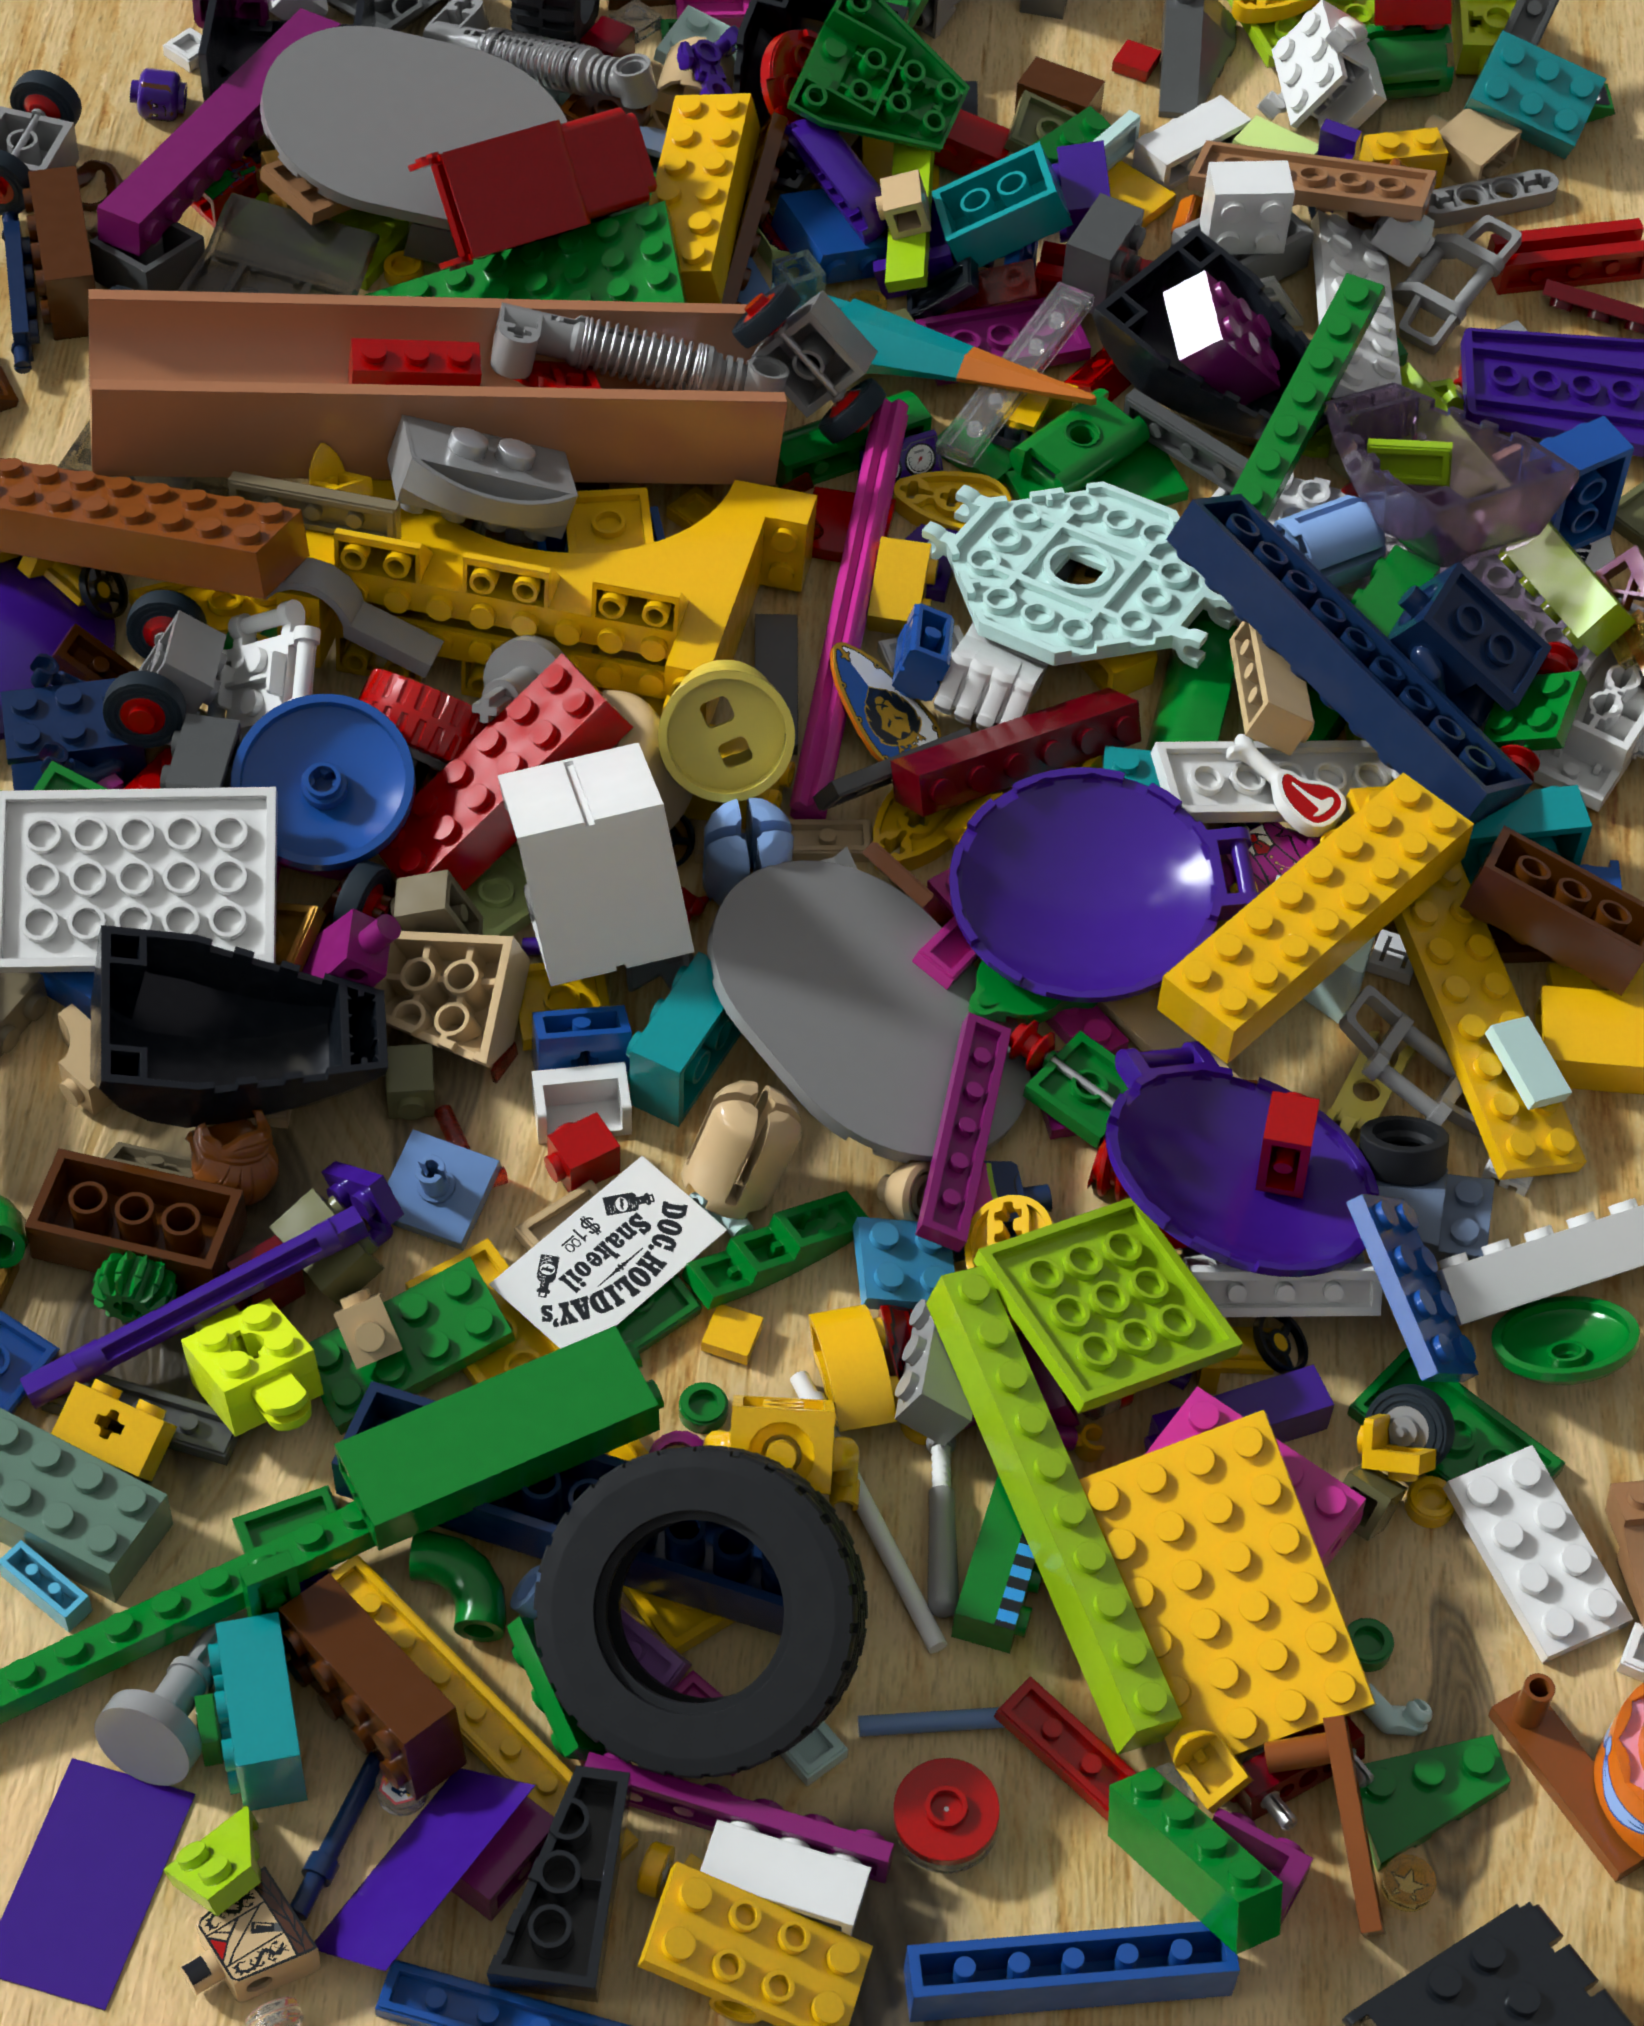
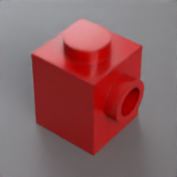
(582, 1153)

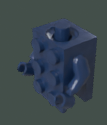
(1468, 642)
(64, 727)

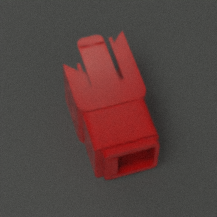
(540, 182)

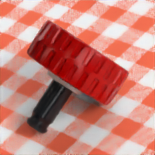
(428, 719)

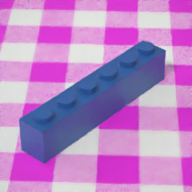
(1067, 1971)

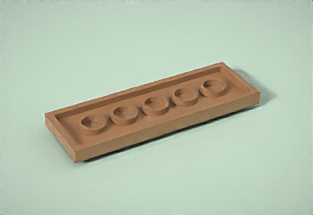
(1334, 181)

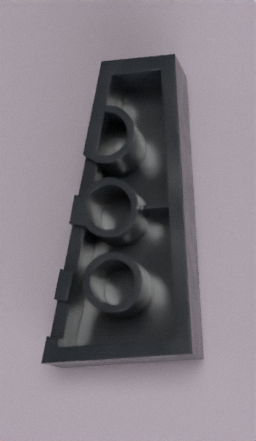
(565, 1913)

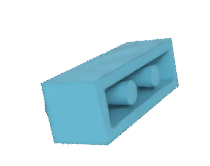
(45, 1586)

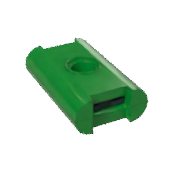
(1080, 445)

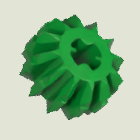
(132, 1286)

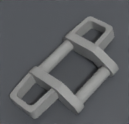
(1451, 246)
(1380, 1055)

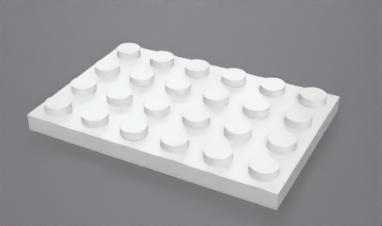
(134, 861)

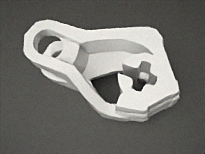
(988, 682)

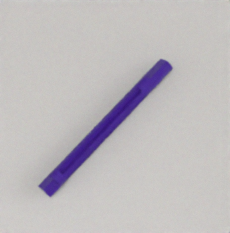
(193, 1307)

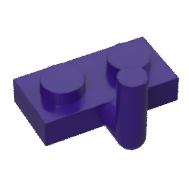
(368, 1194)

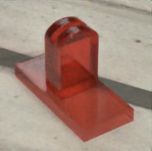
(503, 1062)

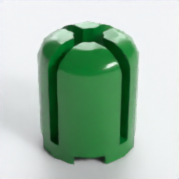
(1412, 60)

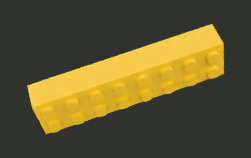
(1314, 917)

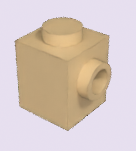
(904, 204)

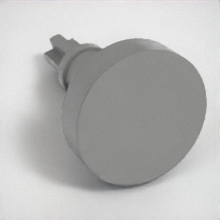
(511, 671)
(151, 1731)

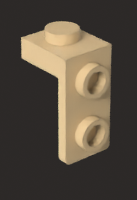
(366, 1327)

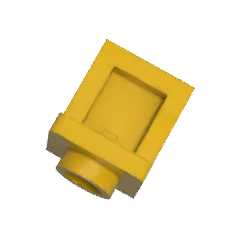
(1401, 1462)

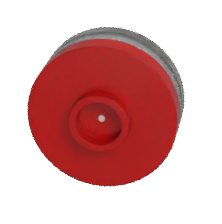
(946, 1815)

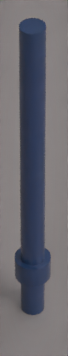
(323, 1864)

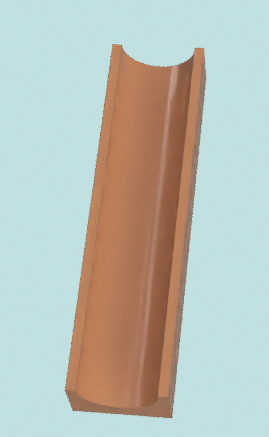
(264, 380)

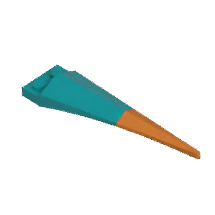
(924, 353)

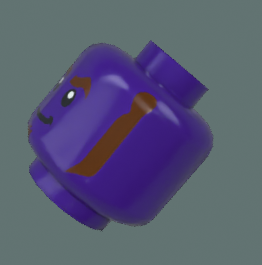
(159, 94)

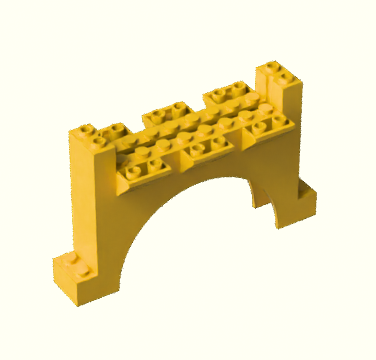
(620, 616)

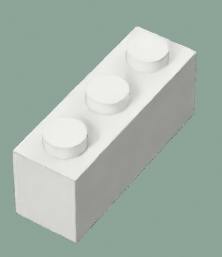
(1173, 148)
(789, 1873)

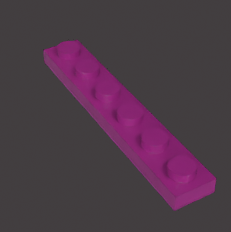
(963, 1133)
(712, 1802)

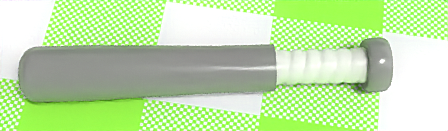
(942, 1543)

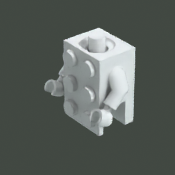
(1325, 71)

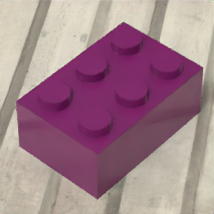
(1222, 338)

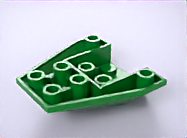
(877, 79)

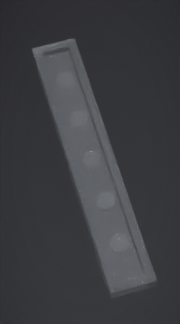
(1032, 348)

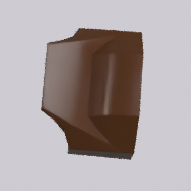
(88, 657)

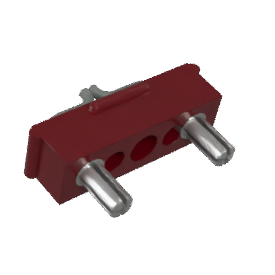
(1272, 1791)

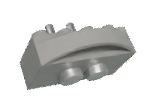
(481, 479)

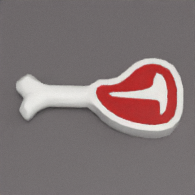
(1305, 804)

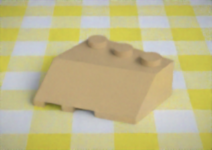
(456, 991)

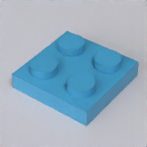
(896, 1263)

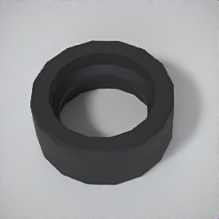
(1405, 1149)

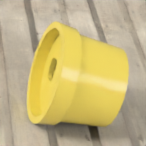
(692, 746)

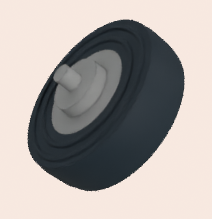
(1416, 1418)

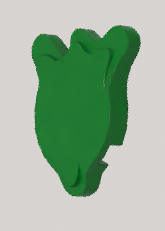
(999, 998)

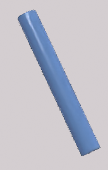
(928, 1722)

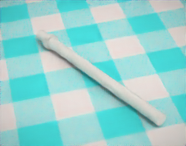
(885, 1543)

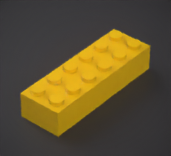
(705, 184)

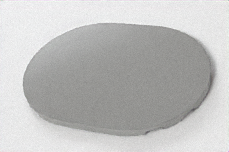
(371, 100)
(830, 999)

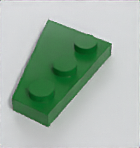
(1427, 1791)

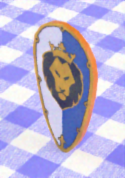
(878, 712)

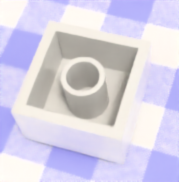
(1248, 206)

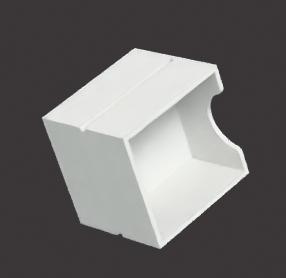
(597, 863)

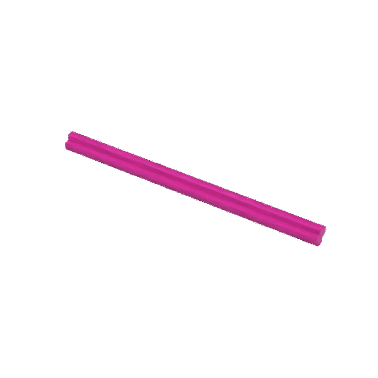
(849, 604)

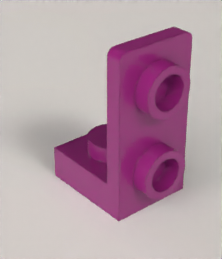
(1279, 1856)

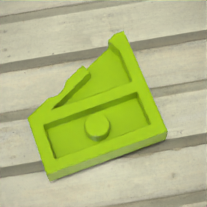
(220, 1865)

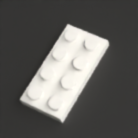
(1537, 1554)

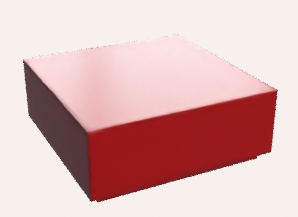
(1136, 60)

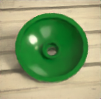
(1566, 1340)

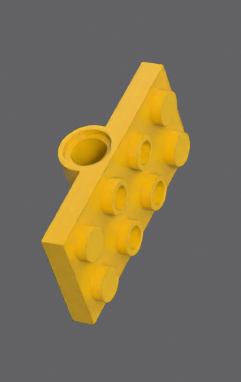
(752, 1954)

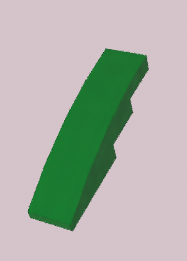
(774, 1252)

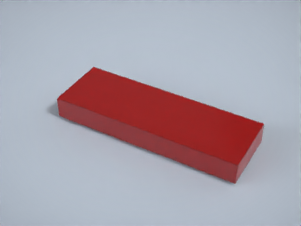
(1063, 1744)

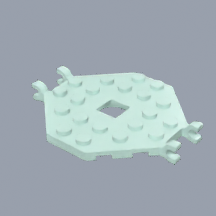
(1016, 547)

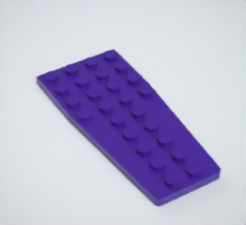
(1553, 382)

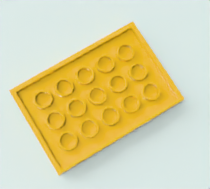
(1230, 1586)

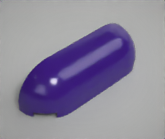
(839, 175)

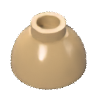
(904, 1190)

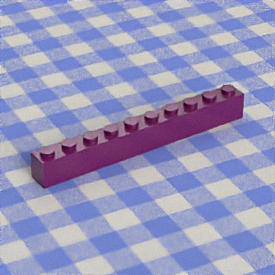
(198, 149)

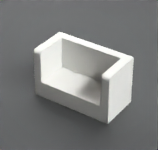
(579, 1091)

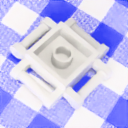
(269, 670)

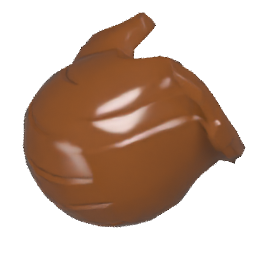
(236, 1156)

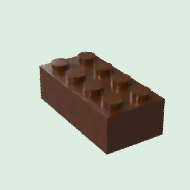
(60, 249)
(1559, 910)
(115, 1207)
(372, 1688)

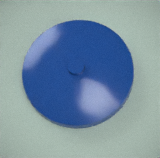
(337, 776)

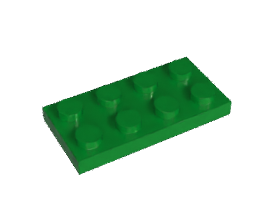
(442, 1330)

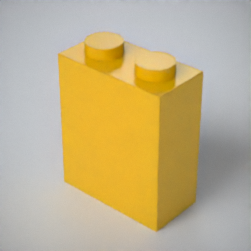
(1594, 1037)

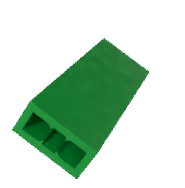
(499, 1436)

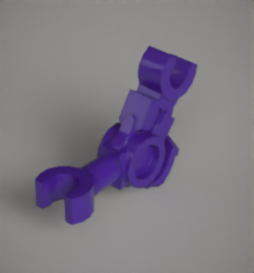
(705, 58)

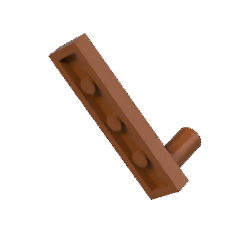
(1336, 1748)
(1562, 1769)

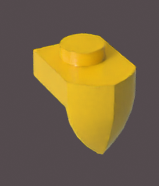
(328, 472)
(1209, 1768)

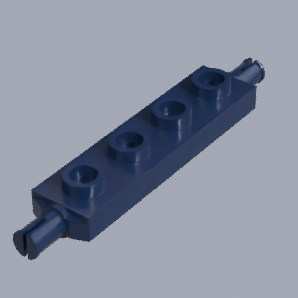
(22, 302)

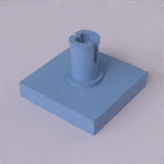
(441, 1188)

